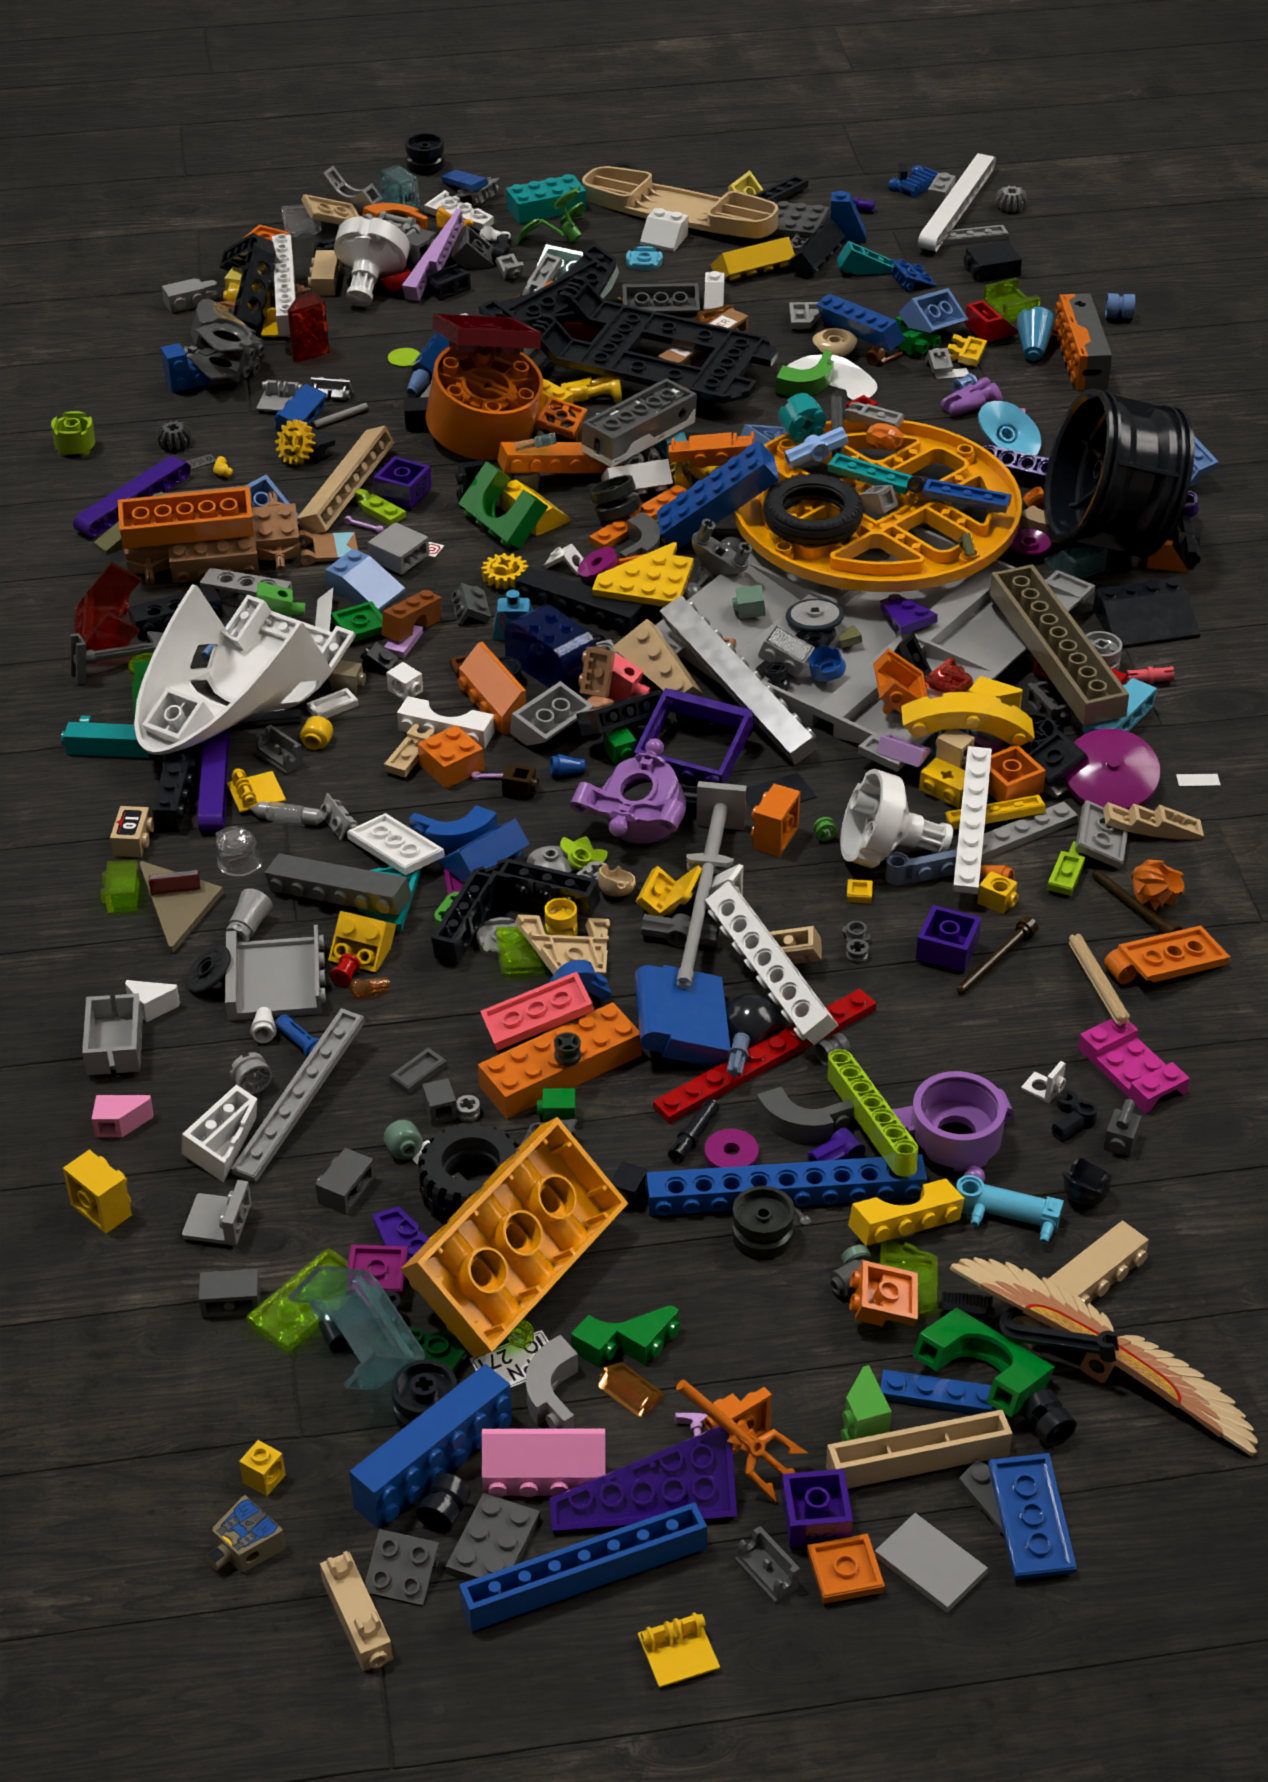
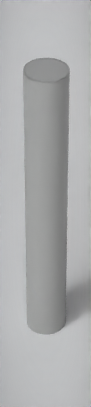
(340, 415)

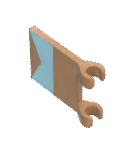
(326, 546)

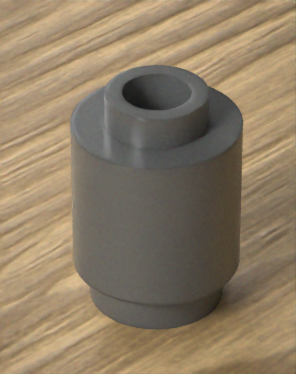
(841, 1278)

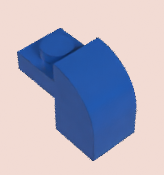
(592, 981)

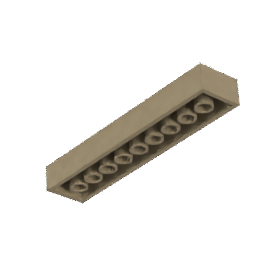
(1059, 645)

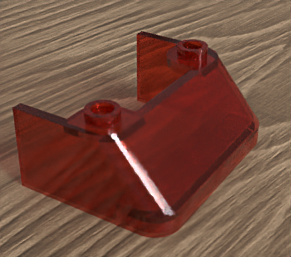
(101, 607)

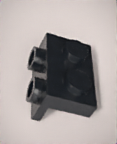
(466, 475)

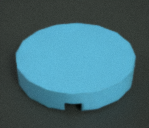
(644, 258)

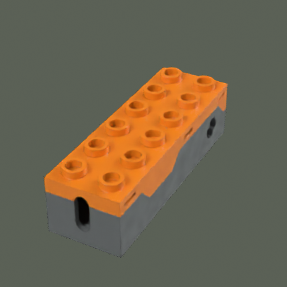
(1083, 342)

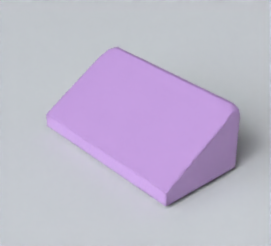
(902, 750)

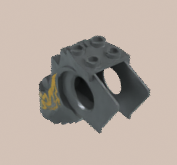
(226, 338)

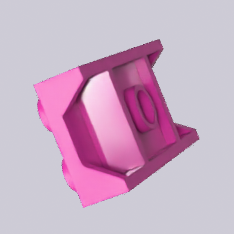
(1131, 1064)

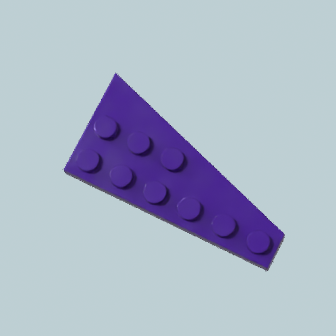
(669, 1479)

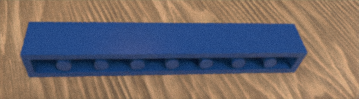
(583, 1566)

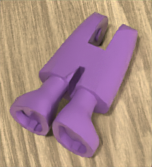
(971, 397)

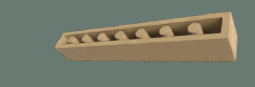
(345, 480)

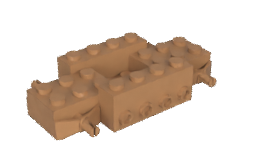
(274, 540)

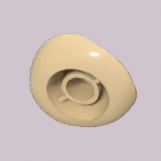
(836, 340)

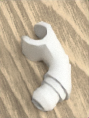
(491, 234)

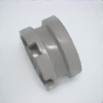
(251, 1073)

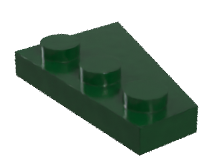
(441, 1347)

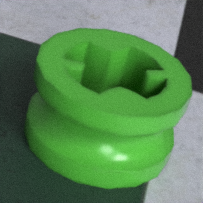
(829, 833)

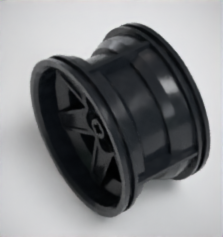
(1118, 473)

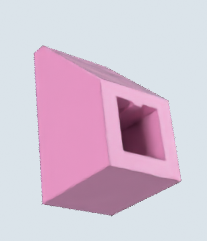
(120, 1114)

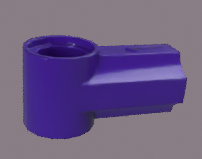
(841, 1146)

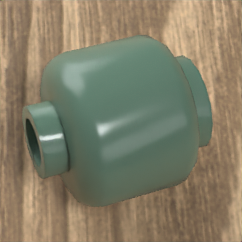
(403, 1139)

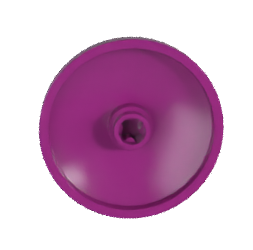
(1117, 771)

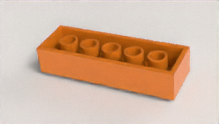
(185, 518)
(519, 1075)

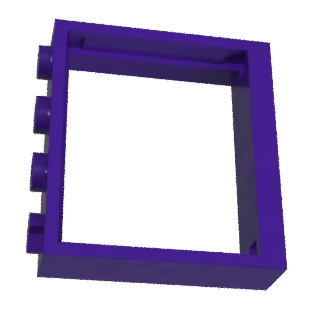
(707, 710)

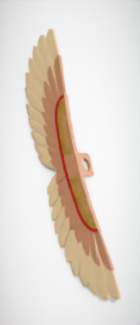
(1140, 1359)

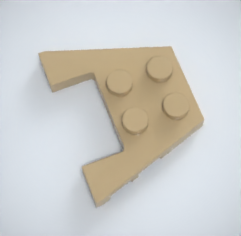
(560, 949)

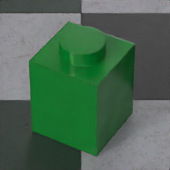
(619, 744)
(557, 1103)

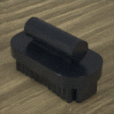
(969, 1303)

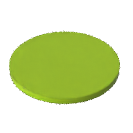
(403, 357)

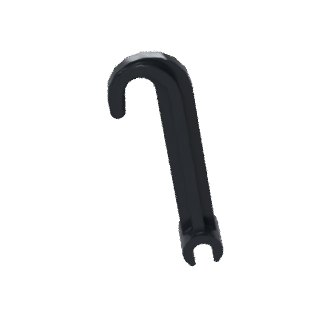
(1104, 1344)

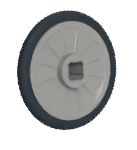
(815, 615)

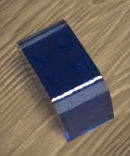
(548, 646)

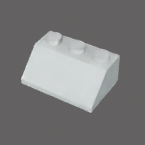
(646, 475)

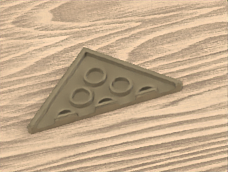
(180, 910)

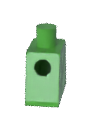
(279, 599)

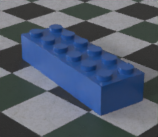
(718, 494)
(430, 1446)

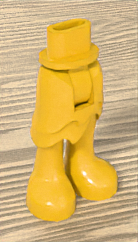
(589, 388)

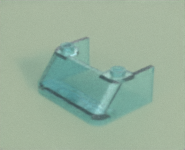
(366, 1320)

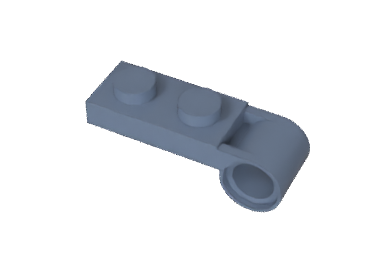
(904, 870)

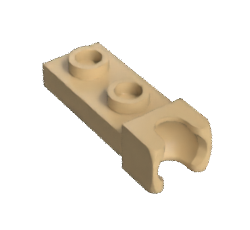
(406, 755)

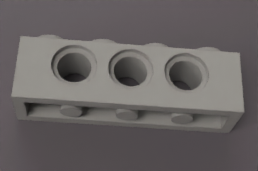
(235, 586)

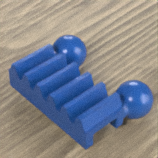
(917, 183)

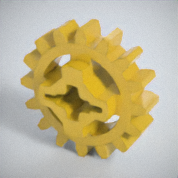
(295, 442)
(503, 570)

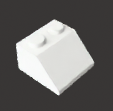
(664, 229)

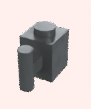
(1123, 1130)

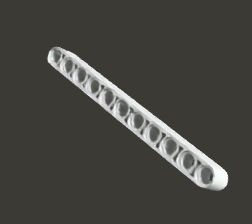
(956, 202)

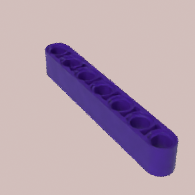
(157, 479)
(214, 782)

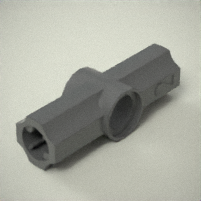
(676, 930)

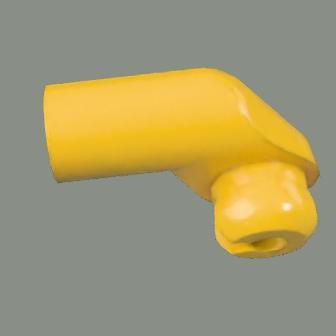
(221, 468)

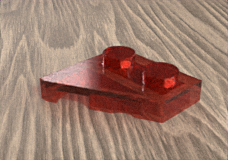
(949, 678)

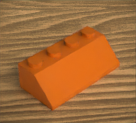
(491, 686)

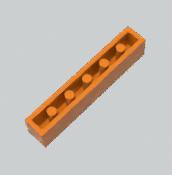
(556, 458)

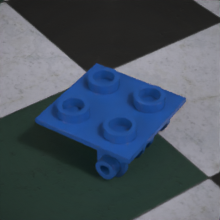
(908, 274)

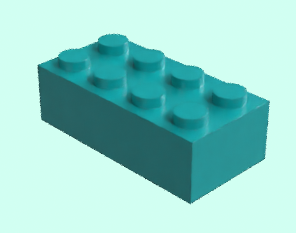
(538, 198)

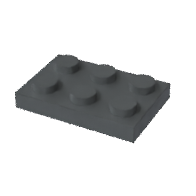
(492, 1538)

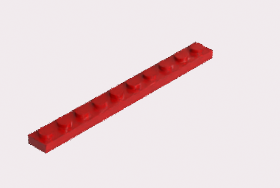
(761, 1058)

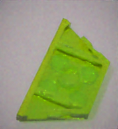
(911, 1259)

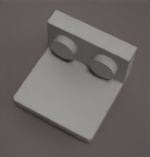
(219, 1217)

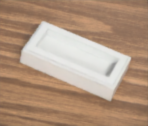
(333, 704)

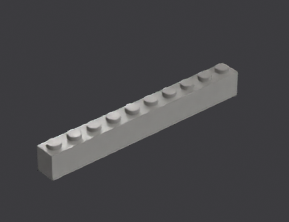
(739, 680)

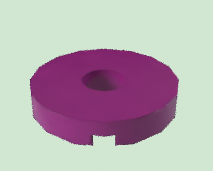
(597, 563)
(731, 1140)

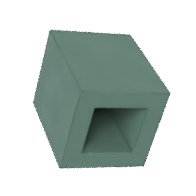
(749, 602)

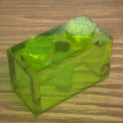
(121, 886)

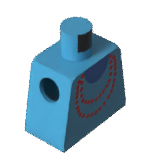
(508, 610)

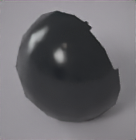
(754, 1016)

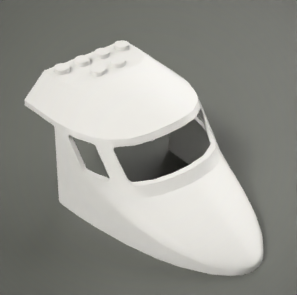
(256, 665)

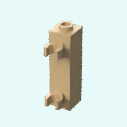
(356, 1611)

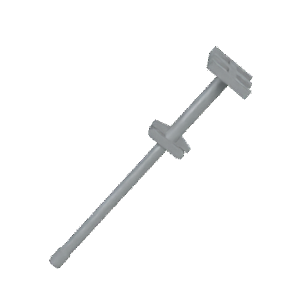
(717, 808)

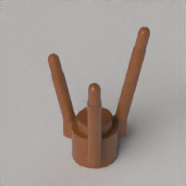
(877, 355)

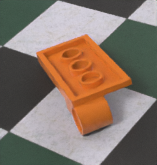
(1166, 956)

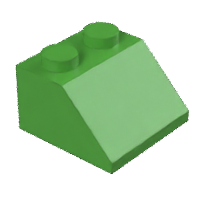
(865, 1409)

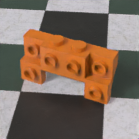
(709, 449)

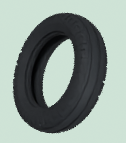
(813, 531)

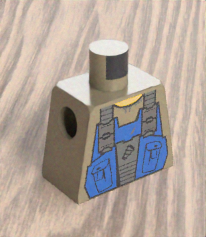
(245, 1537)

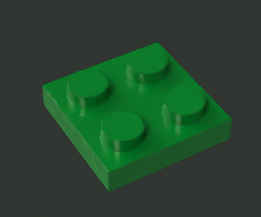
(361, 619)

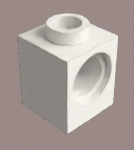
(404, 681)

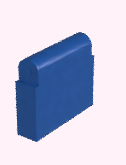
(681, 1022)

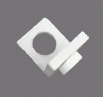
(564, 554)
(1054, 1083)

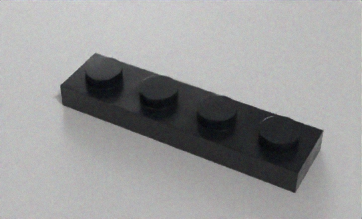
(783, 189)

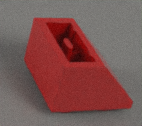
(987, 322)

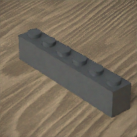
(338, 884)

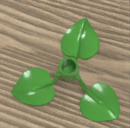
(569, 230)

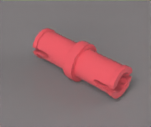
(1151, 674)

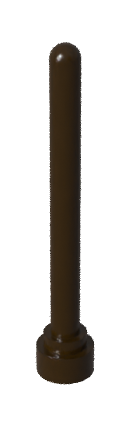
(1163, 926)
(1024, 929)

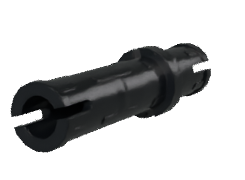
(689, 1136)

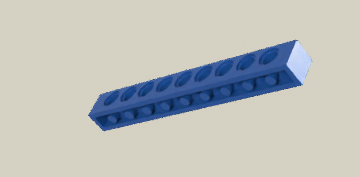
(803, 1182)

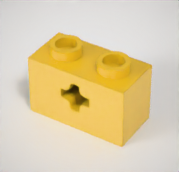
(943, 781)

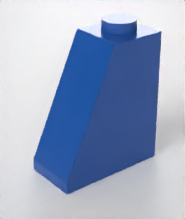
(847, 217)

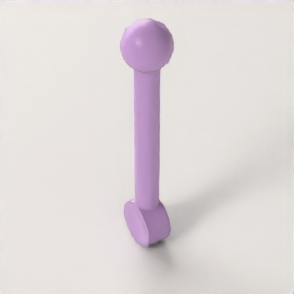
(348, 520)
(477, 776)

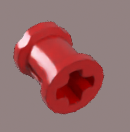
(344, 971)

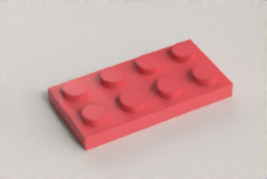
(537, 1011)

